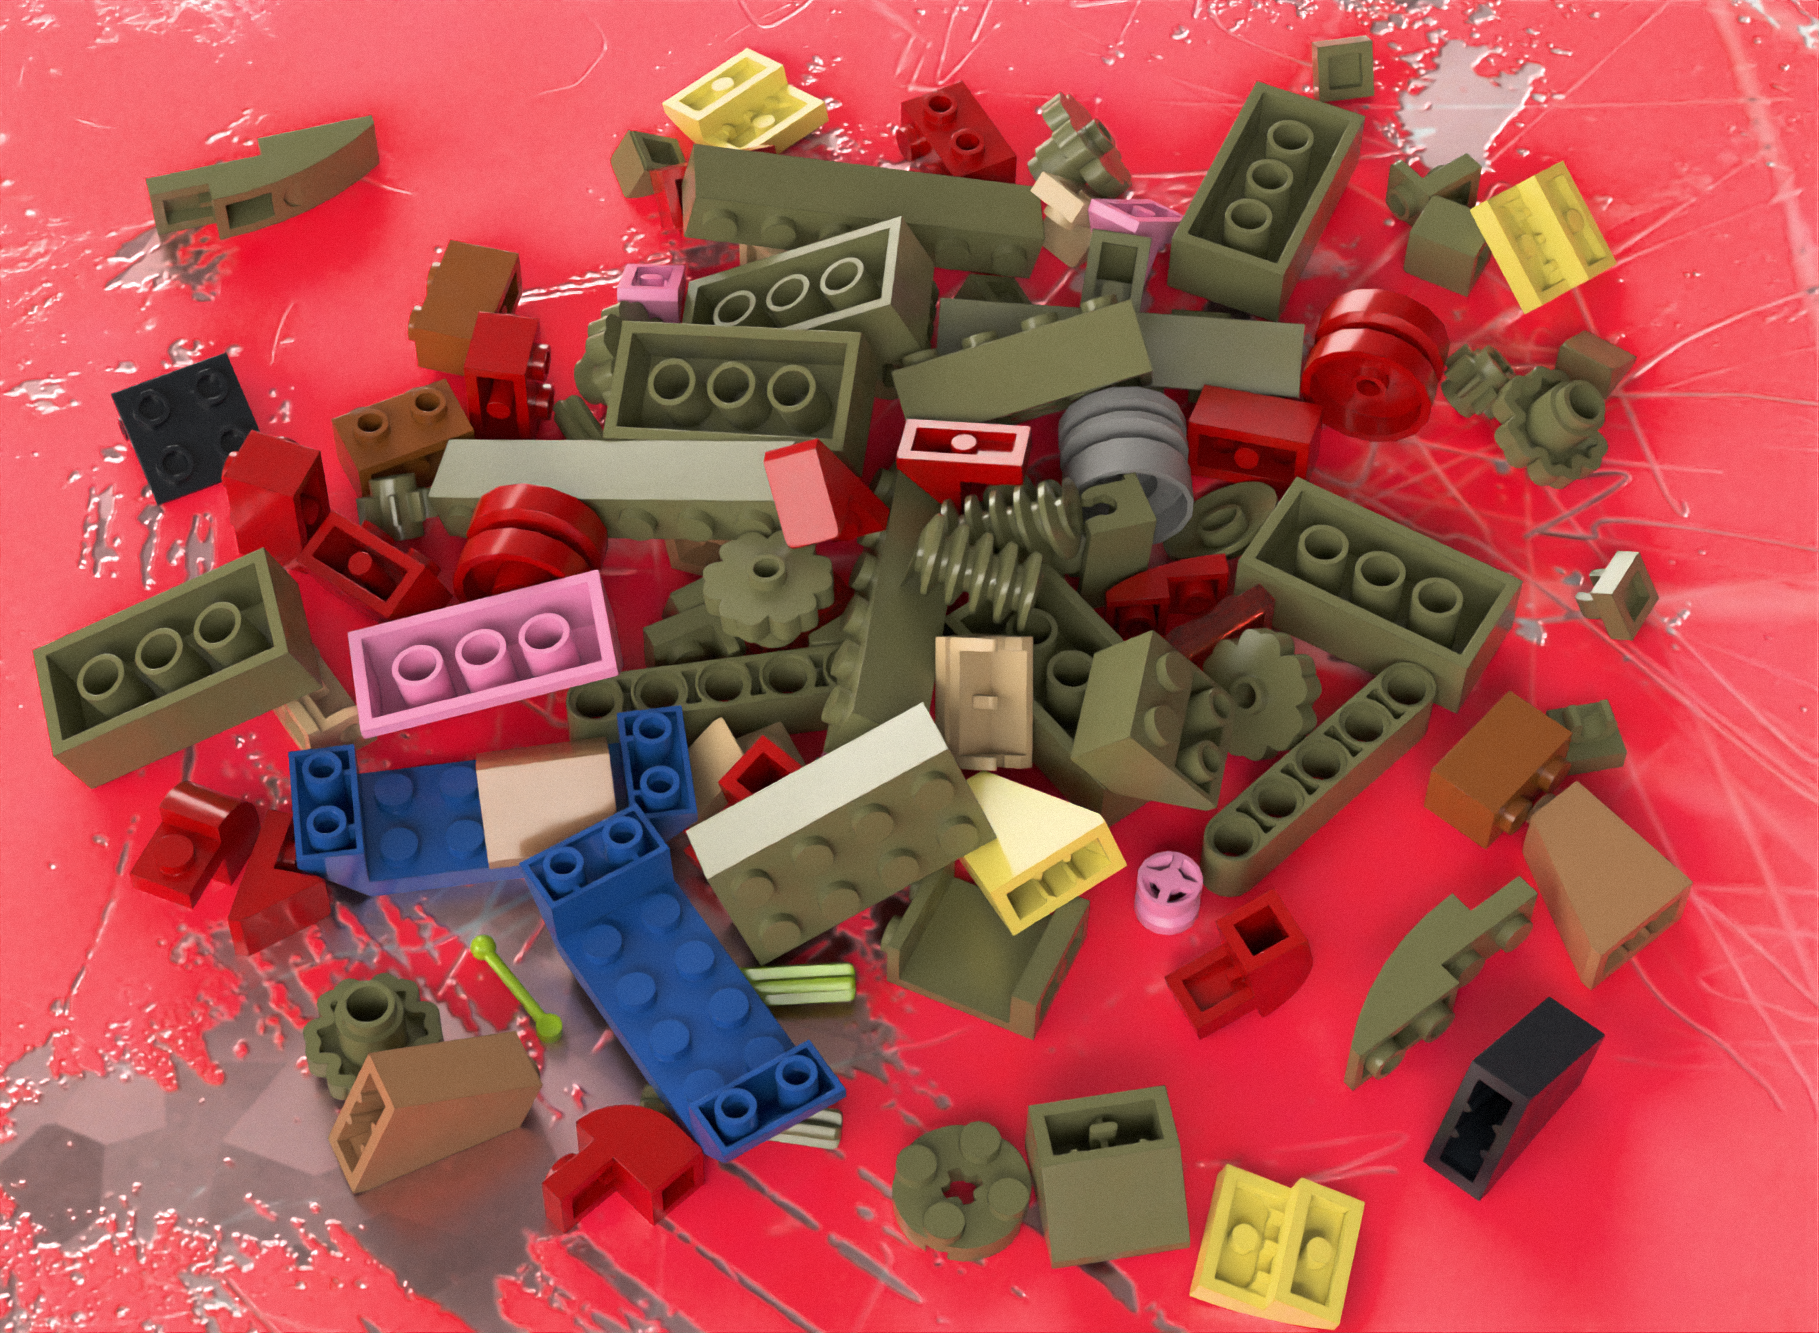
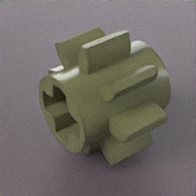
(1475, 379)
(396, 506)

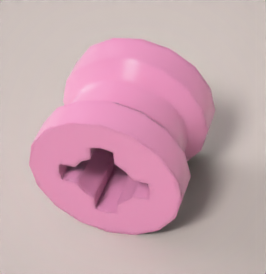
(1157, 880)

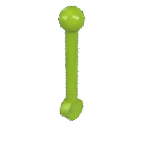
(548, 1025)

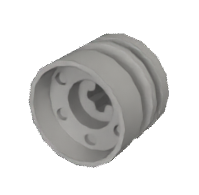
(1124, 434)

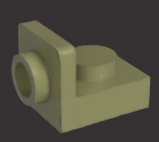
(1410, 193)
(688, 639)

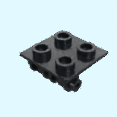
(185, 426)

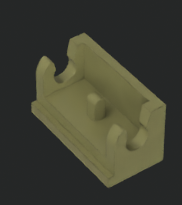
(1117, 542)

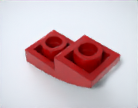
(1171, 588)

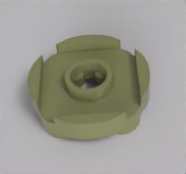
(969, 1155)

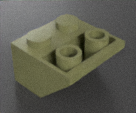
(1154, 725)
(1107, 1176)

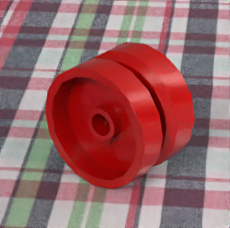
(1376, 365)
(525, 539)

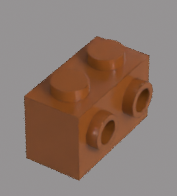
(457, 288)
(400, 435)
(1499, 770)

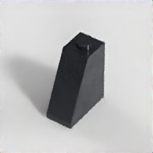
(1512, 1096)

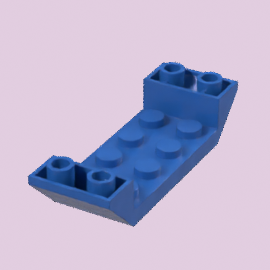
(426, 822)
(673, 989)

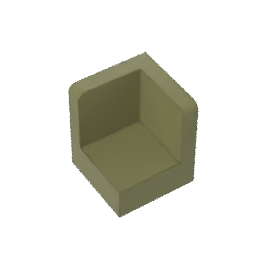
(1447, 247)

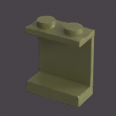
(967, 958)

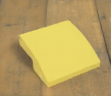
(746, 106)
(1543, 237)
(1277, 1249)

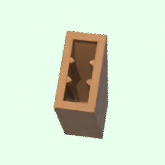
(1600, 881)
(431, 1104)

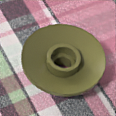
(1224, 521)

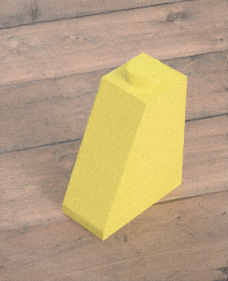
(1041, 853)

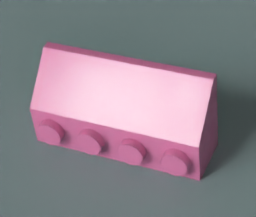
(484, 653)

